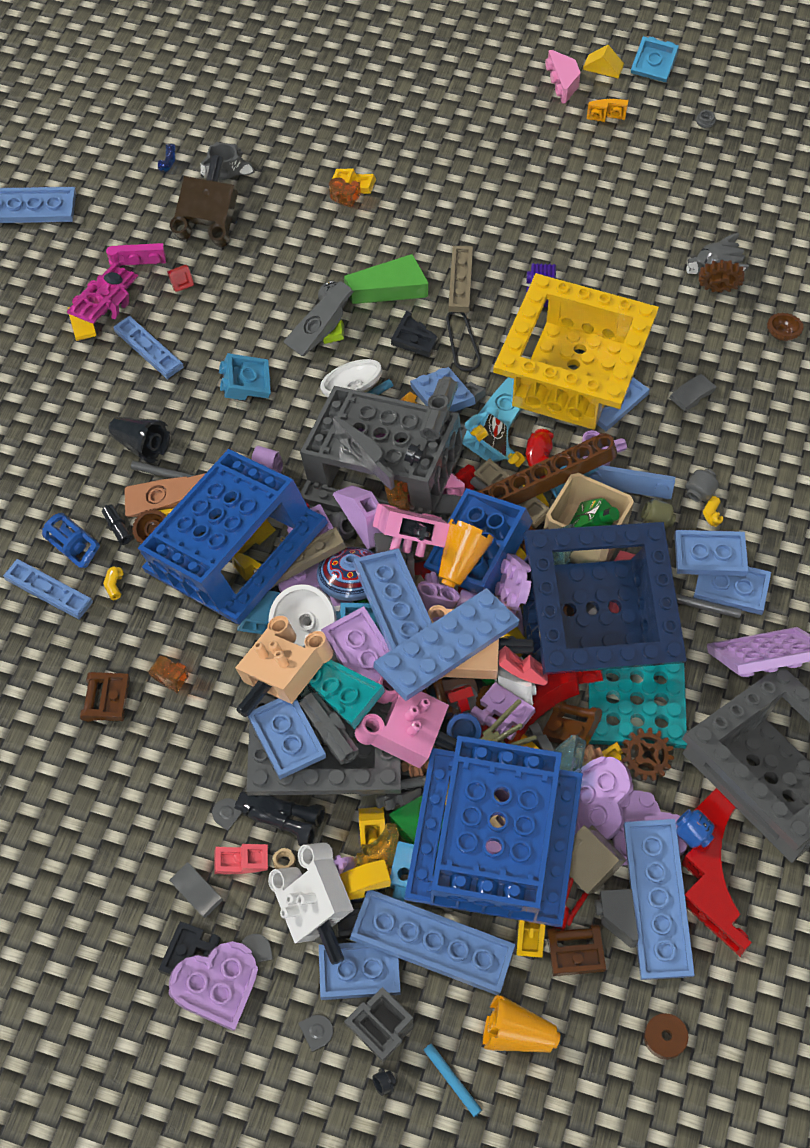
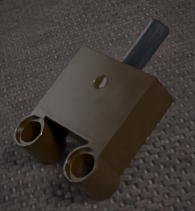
(206, 204)

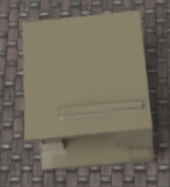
(593, 859)

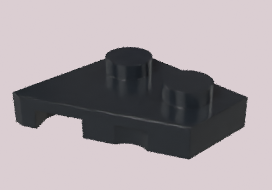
(414, 336)

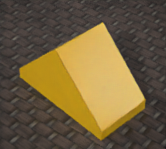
(604, 62)
(530, 939)

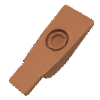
(157, 494)

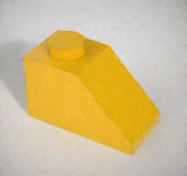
(371, 824)

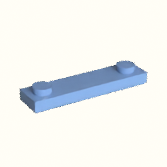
(148, 347)
(635, 481)
(48, 589)

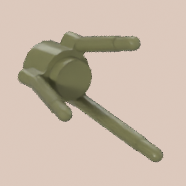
(496, 737)

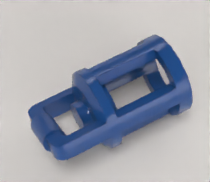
(73, 541)
(463, 725)

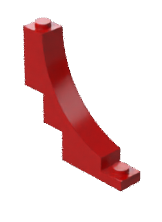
(559, 688)
(709, 895)

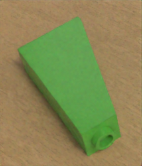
(388, 282)

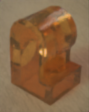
(344, 192)
(398, 496)
(168, 673)

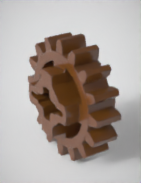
(721, 276)
(640, 747)

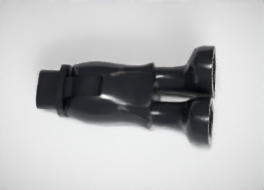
(280, 814)

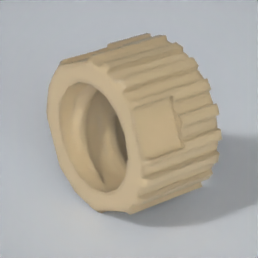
(283, 852)

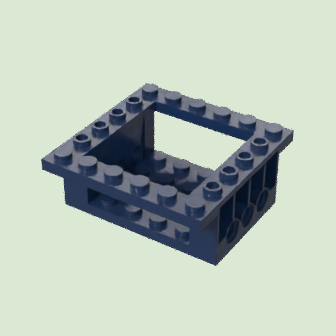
(648, 617)

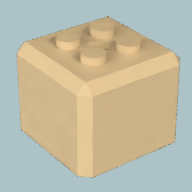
(580, 489)

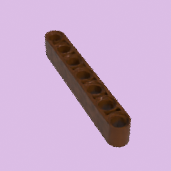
(551, 469)

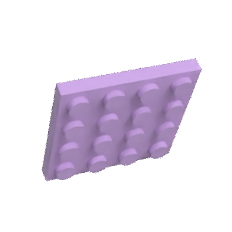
(763, 651)

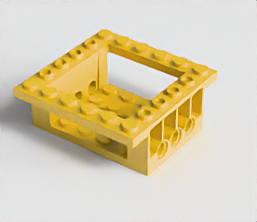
(578, 317)

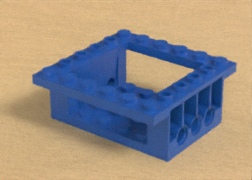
(195, 562)
(536, 842)

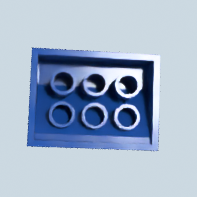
(495, 517)

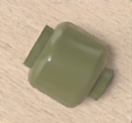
(658, 512)

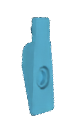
(503, 402)

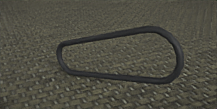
(452, 343)

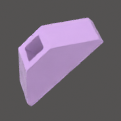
(360, 510)

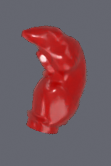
(539, 447)

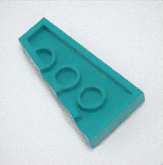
(346, 691)

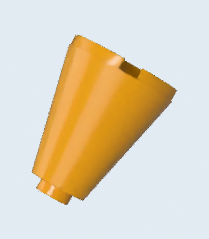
(461, 552)
(518, 1029)

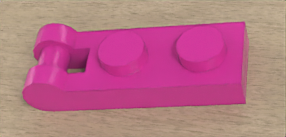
(136, 254)

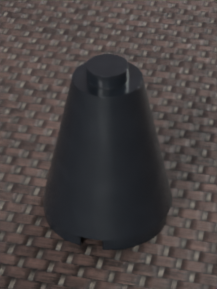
(141, 436)

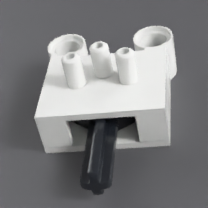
(312, 900)

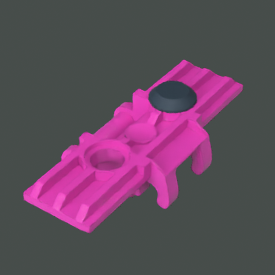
(103, 295)

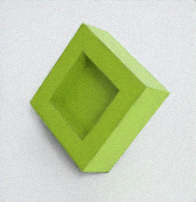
(335, 335)

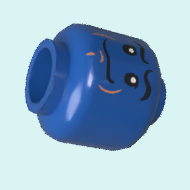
(695, 828)

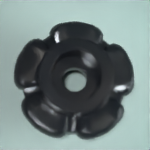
(413, 454)
(384, 1081)

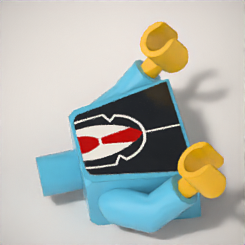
(489, 438)

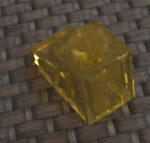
(381, 849)

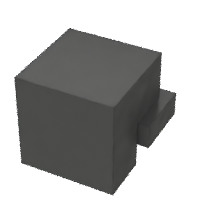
(380, 1024)

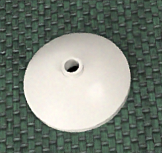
(355, 375)
(299, 604)

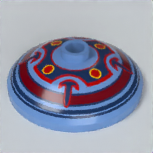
(338, 576)

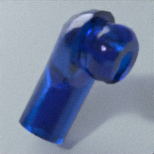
(170, 158)

